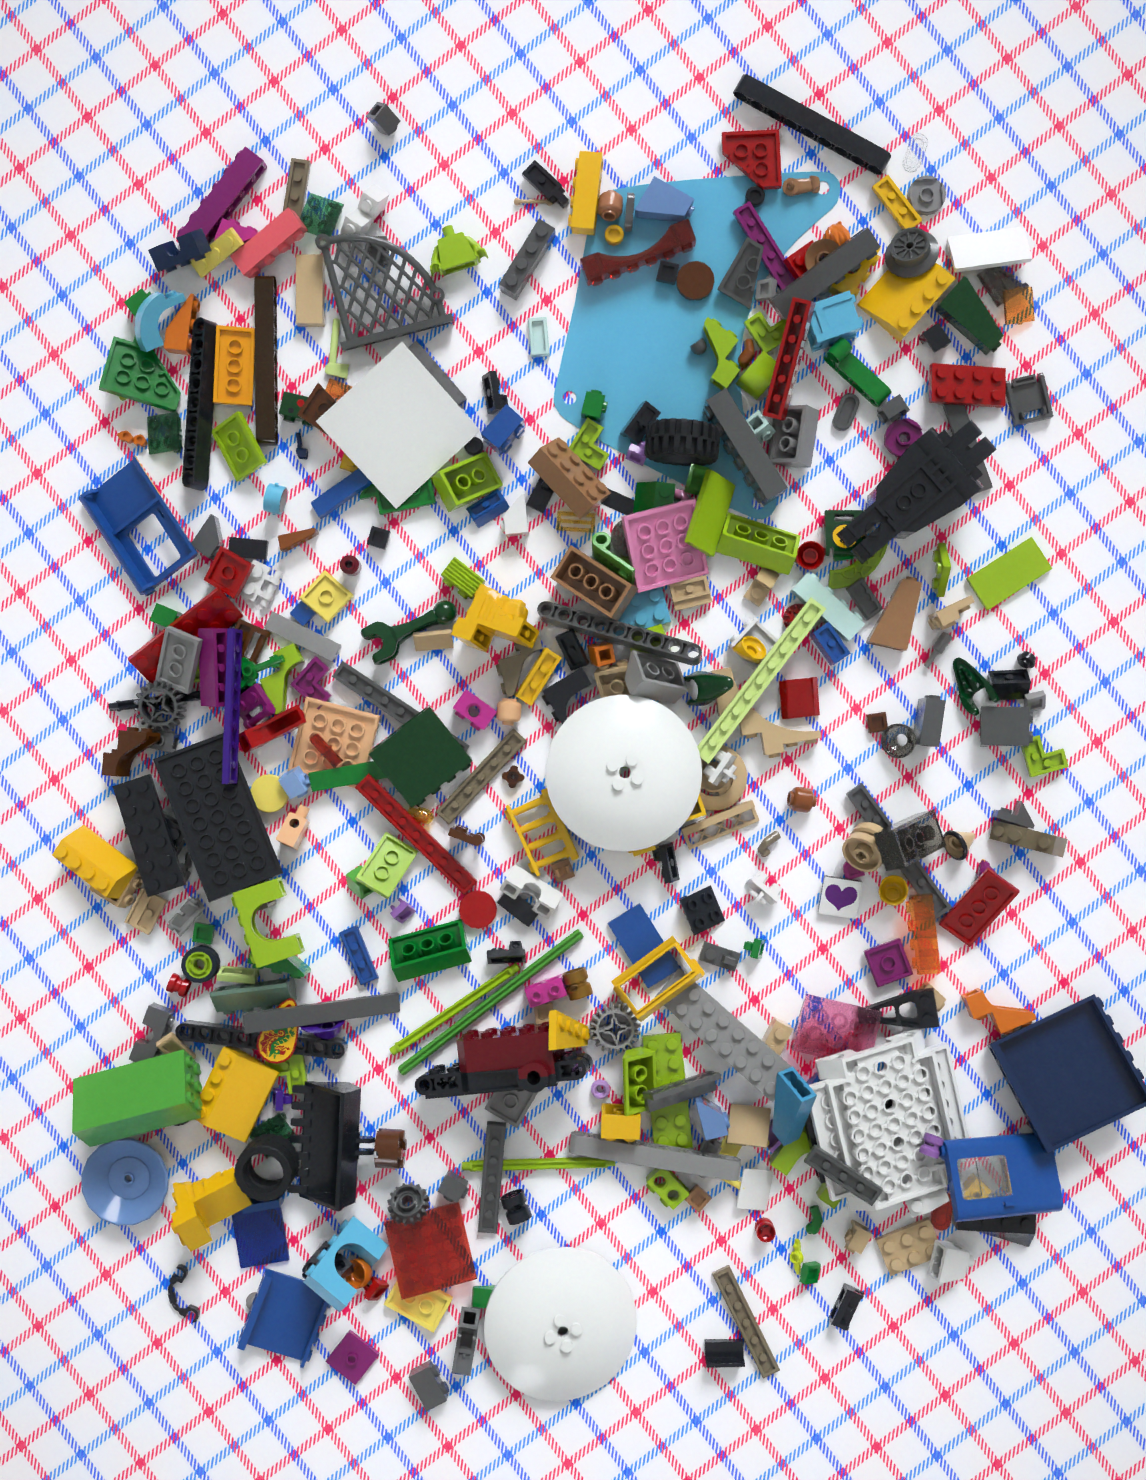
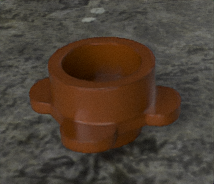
(513, 771)

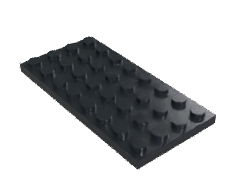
(217, 820)

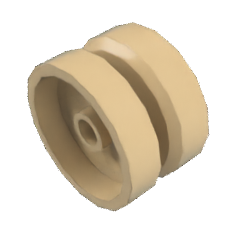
(861, 849)

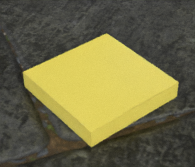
(326, 596)

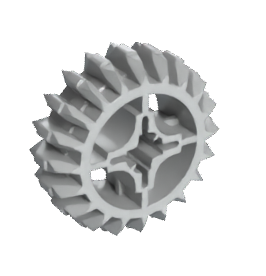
(606, 1028)

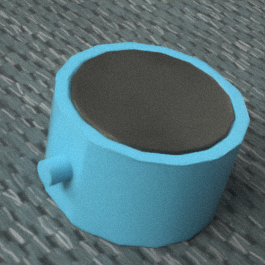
(275, 499)

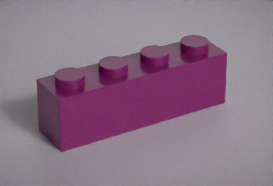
(212, 666)

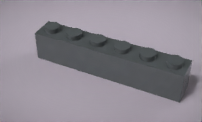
(827, 271)

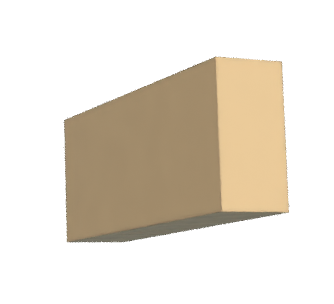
(310, 290)

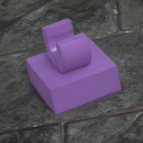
(636, 453)
(402, 911)

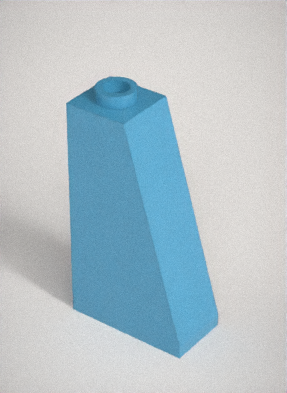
(791, 1105)

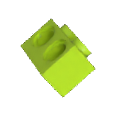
(670, 1183)

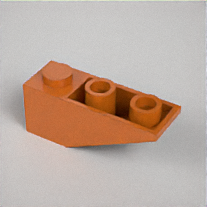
(179, 331)

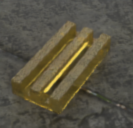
(571, 521)

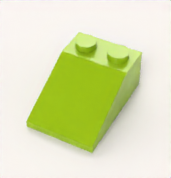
(466, 481)

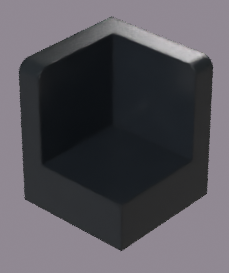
(935, 338)

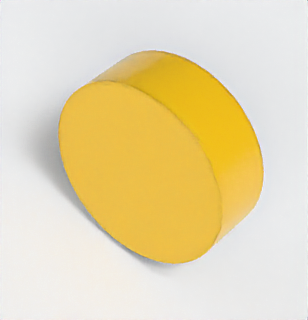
(614, 235)

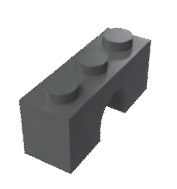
(159, 1020)

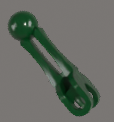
(393, 636)

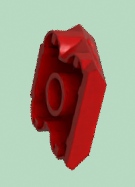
(799, 698)

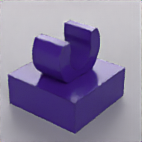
(280, 1099)

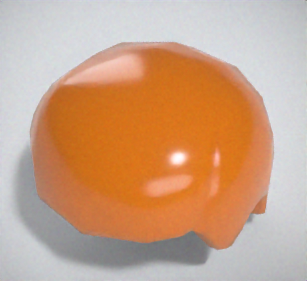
(361, 1275)

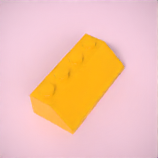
(96, 861)

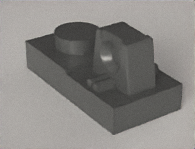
(719, 956)

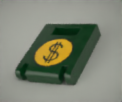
(833, 527)

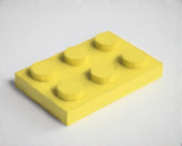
(422, 1309)

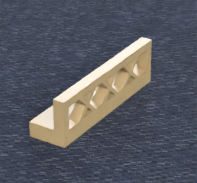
(719, 817)

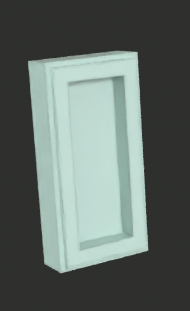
(538, 337)

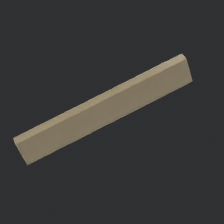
(481, 776)
(746, 1321)

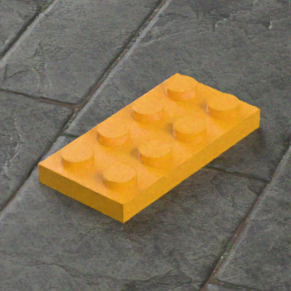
(234, 365)

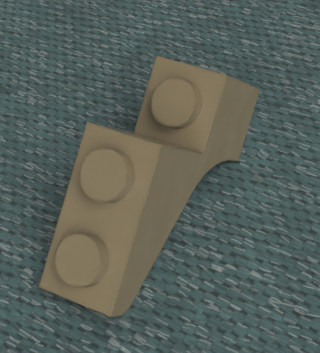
(512, 666)
(1028, 838)

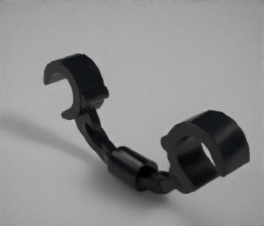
(172, 1295)

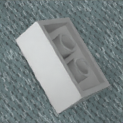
(794, 437)
(654, 677)

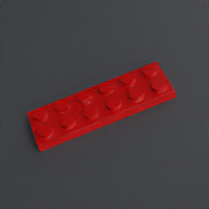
(211, 612)

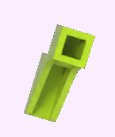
(722, 345)
(277, 683)

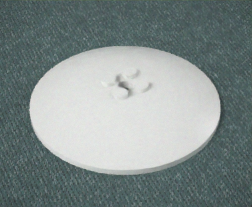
(587, 782)
(552, 1292)

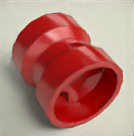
(177, 984)
(767, 1233)

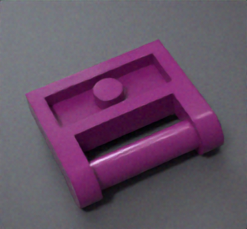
(251, 700)

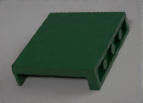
(420, 757)

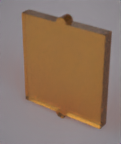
(1018, 305)

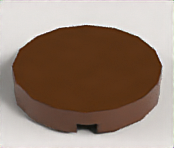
(695, 280)

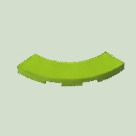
(846, 576)

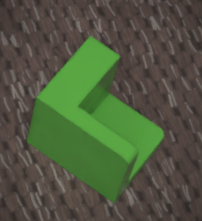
(695, 479)
(355, 886)

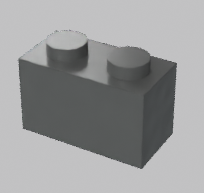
(429, 1385)

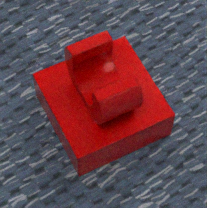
(376, 1290)

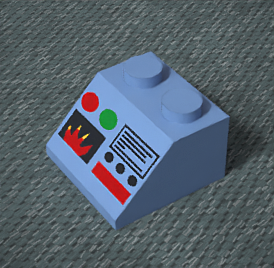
(712, 1119)

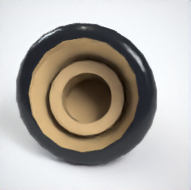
(958, 843)

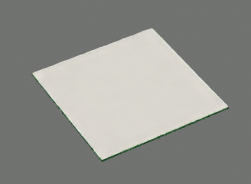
(398, 425)

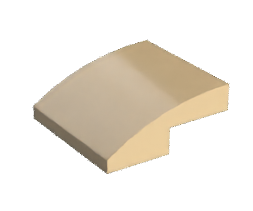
(748, 1125)

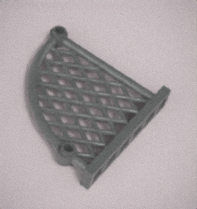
(352, 340)

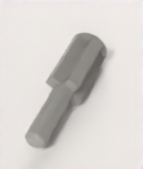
(938, 647)

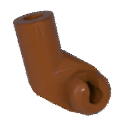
(747, 354)

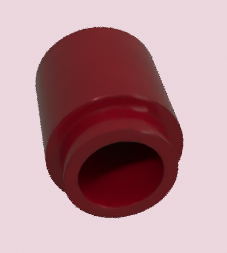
(356, 567)

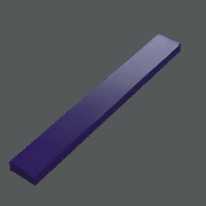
(232, 706)

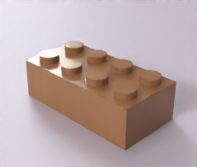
(569, 477)
(594, 583)

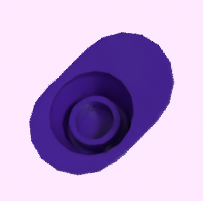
(324, 1030)

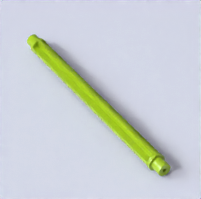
(454, 1009)
(542, 1164)

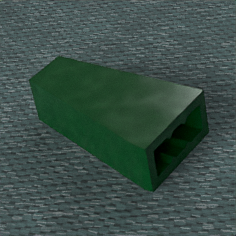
(970, 317)

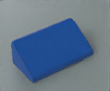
(488, 508)

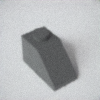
(209, 537)

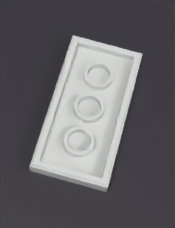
(989, 249)

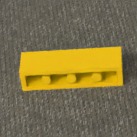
(587, 192)

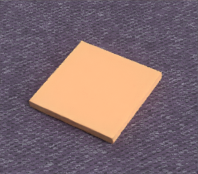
(345, 728)

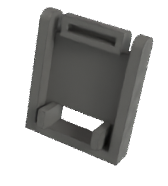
(1028, 396)

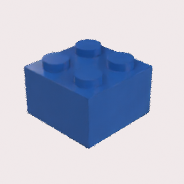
(503, 430)

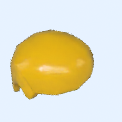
(893, 890)

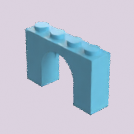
(323, 1276)

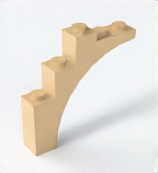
(771, 735)

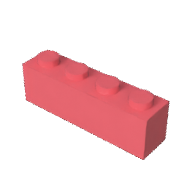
(269, 243)

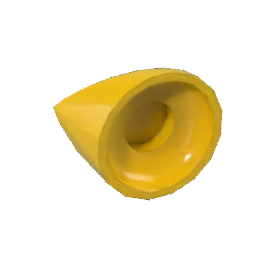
(750, 649)

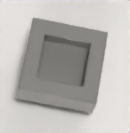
(765, 289)
(1035, 701)

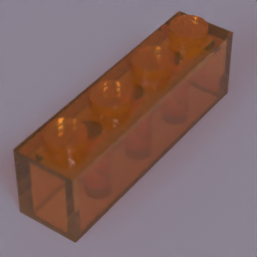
(924, 934)

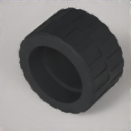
(253, 1184)

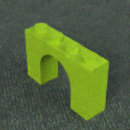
(264, 949)
(786, 1157)

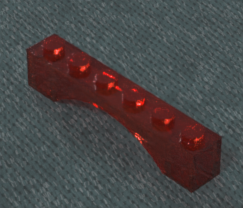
(602, 267)

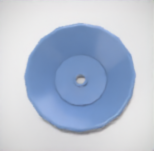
(110, 1192)

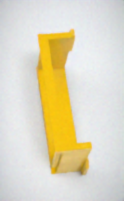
(667, 995)

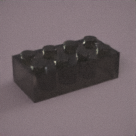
(909, 840)

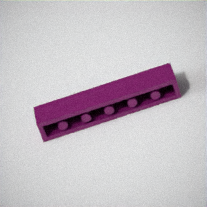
(226, 194)

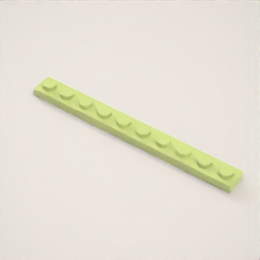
(760, 679)

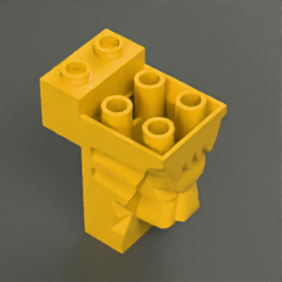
(494, 615)
(205, 1204)

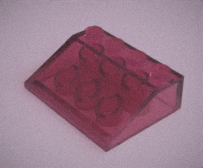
(834, 1027)

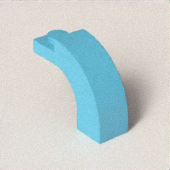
(148, 315)

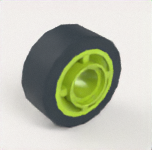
(191, 969)

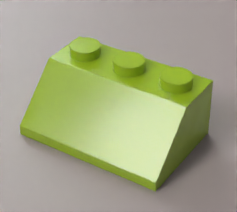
(638, 1076)

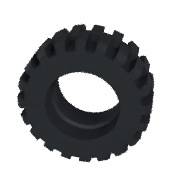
(682, 442)

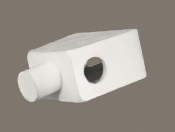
(949, 1262)

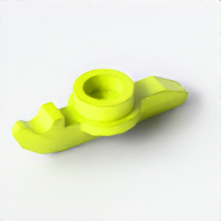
(796, 1256)

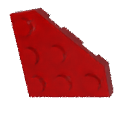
(755, 155)

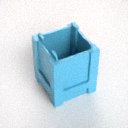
(833, 319)

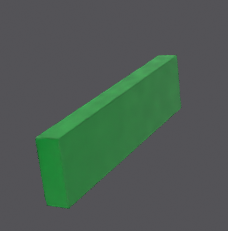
(344, 775)

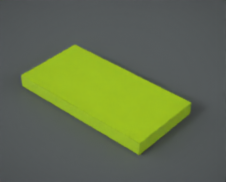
(710, 513)
(1009, 573)

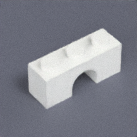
(544, 895)

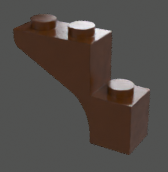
(129, 745)

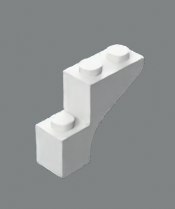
(359, 220)

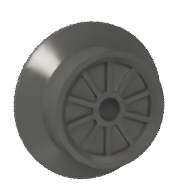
(911, 253)

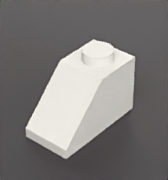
(515, 518)
(927, 1202)

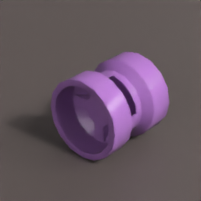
(931, 1150)

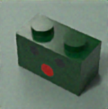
(290, 406)

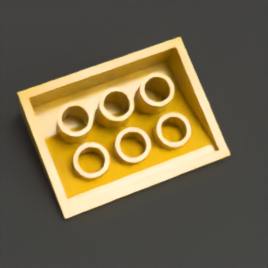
(901, 302)
(236, 1093)

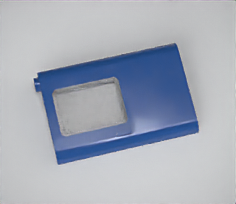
(999, 1171)

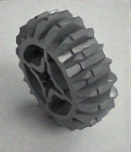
(145, 700)

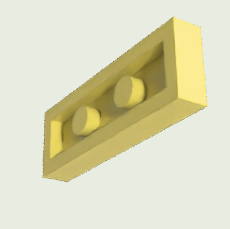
(221, 250)

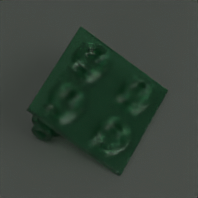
(321, 215)
(164, 433)
(276, 1125)

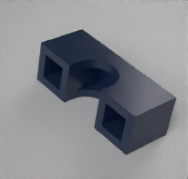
(191, 245)

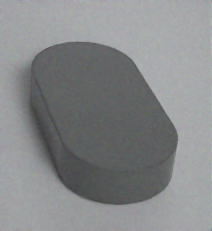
(629, 212)
(845, 412)

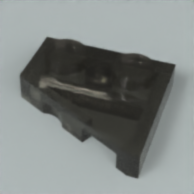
(997, 280)

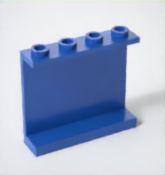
(284, 1317)

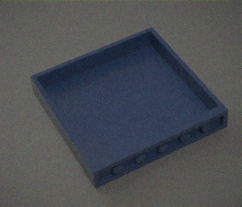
(1070, 1073)

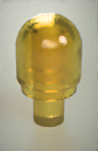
(422, 814)

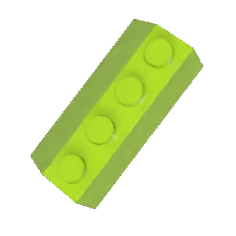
(758, 544)

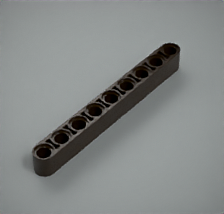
(266, 360)

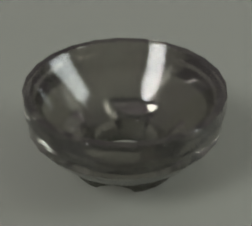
(890, 743)

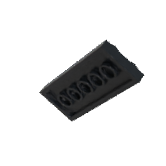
(149, 835)

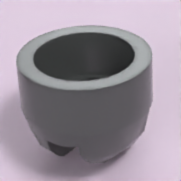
(699, 347)

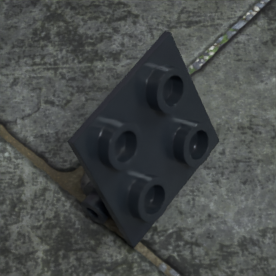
(702, 910)

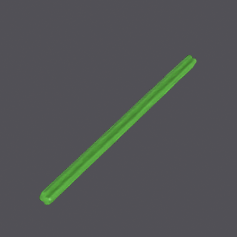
(490, 1002)

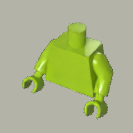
(455, 252)

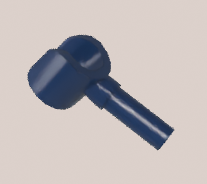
(302, 453)

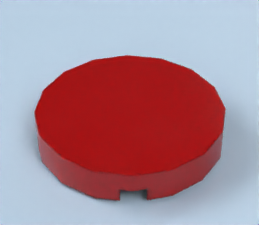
(477, 909)

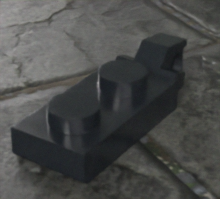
(545, 184)

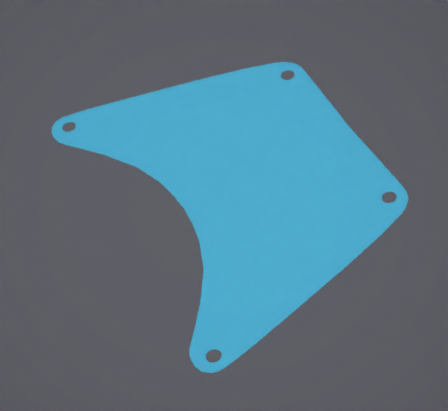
(638, 332)

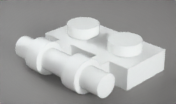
(256, 581)

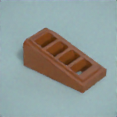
(294, 539)

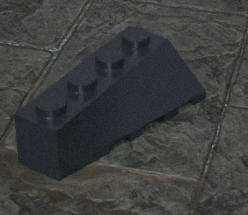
(1013, 1229)

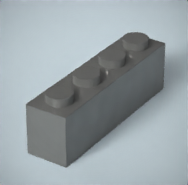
(527, 259)

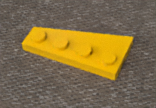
(566, 1032)

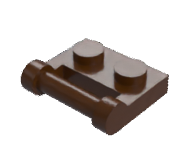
(248, 633)
(461, 832)

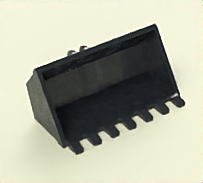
(328, 1142)

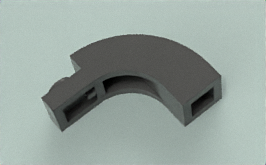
(466, 1341)

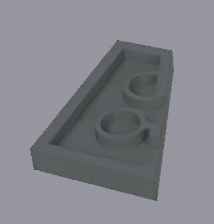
(742, 274)

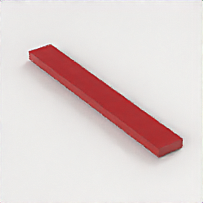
(416, 834)

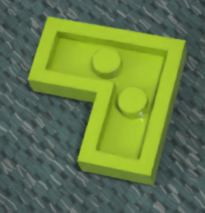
(765, 336)
(584, 445)
(942, 569)
(1040, 762)
(293, 1069)

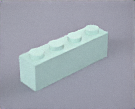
(836, 613)

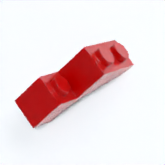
(271, 729)

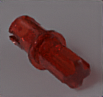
(325, 750)

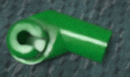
(815, 1225)

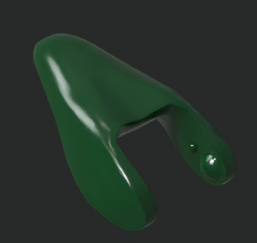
(970, 682)
(709, 687)

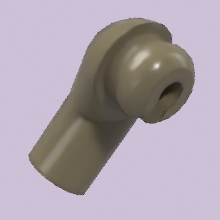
(767, 841)

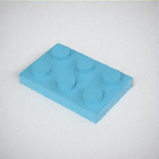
(646, 610)

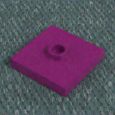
(888, 962)
(352, 1357)

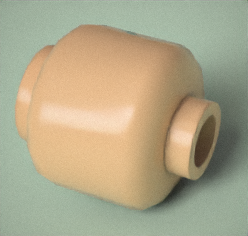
(508, 711)

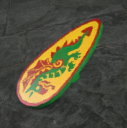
(278, 1044)

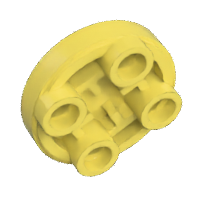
(269, 793)

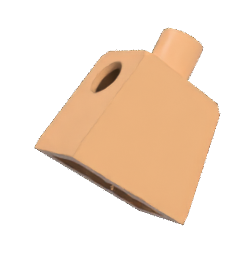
(292, 836)

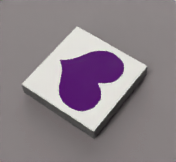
(840, 897)

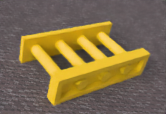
(561, 833)

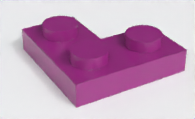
(308, 680)

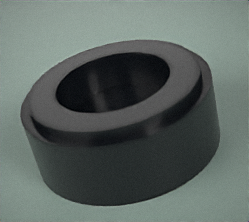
(755, 196)

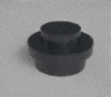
(474, 446)
(1026, 659)

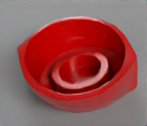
(810, 555)

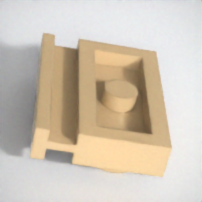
(690, 593)
(145, 912)

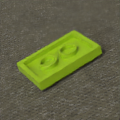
(239, 446)
(386, 865)

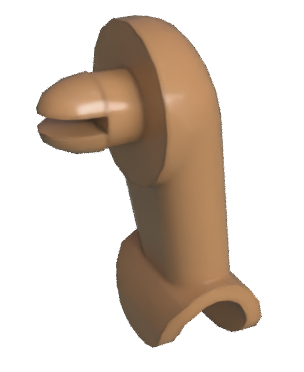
(799, 186)

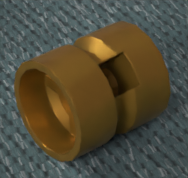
(577, 983)

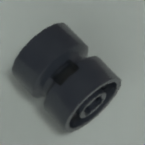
(516, 1208)

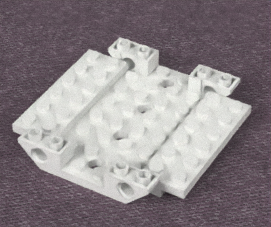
(860, 1131)

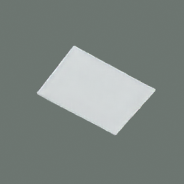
(756, 1189)

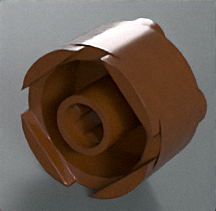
(389, 1148)

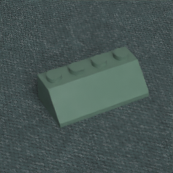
(251, 996)

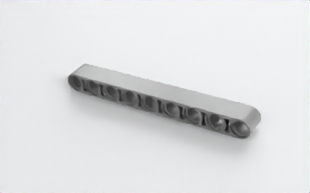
(656, 1156)

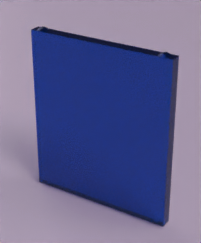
(260, 1237)

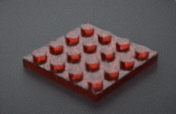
(431, 1252)

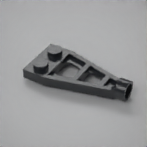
(925, 1004)

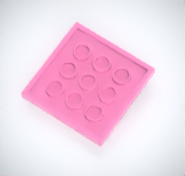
(658, 545)

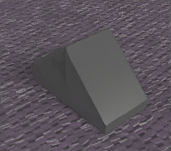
(1019, 816)

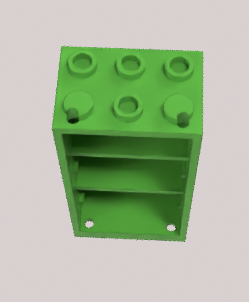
(136, 1098)

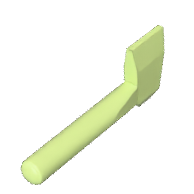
(332, 368)

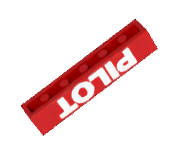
(789, 358)

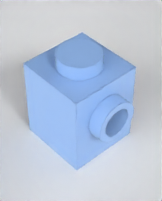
(295, 782)

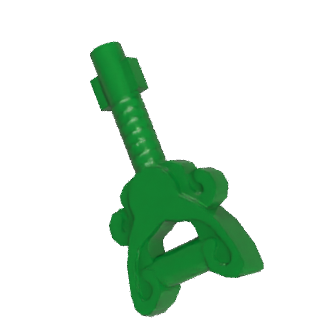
(250, 669)

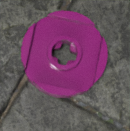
(899, 427)

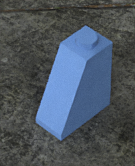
(664, 203)

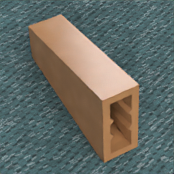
(897, 618)

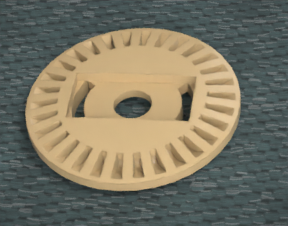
(728, 792)

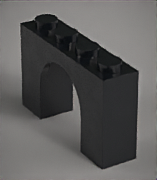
(562, 691)

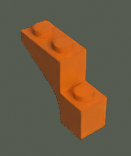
(1003, 1017)

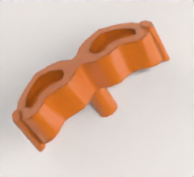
(138, 440)

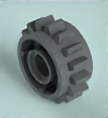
(411, 1213)

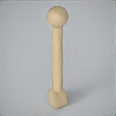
(517, 201)

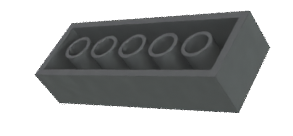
(744, 447)

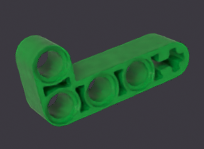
(856, 373)

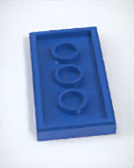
(640, 937)

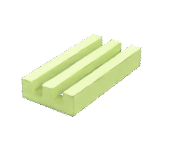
(238, 974)

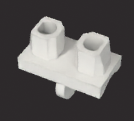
(726, 762)
(761, 892)

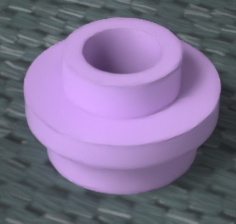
(600, 1095)

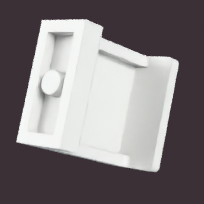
(755, 629)

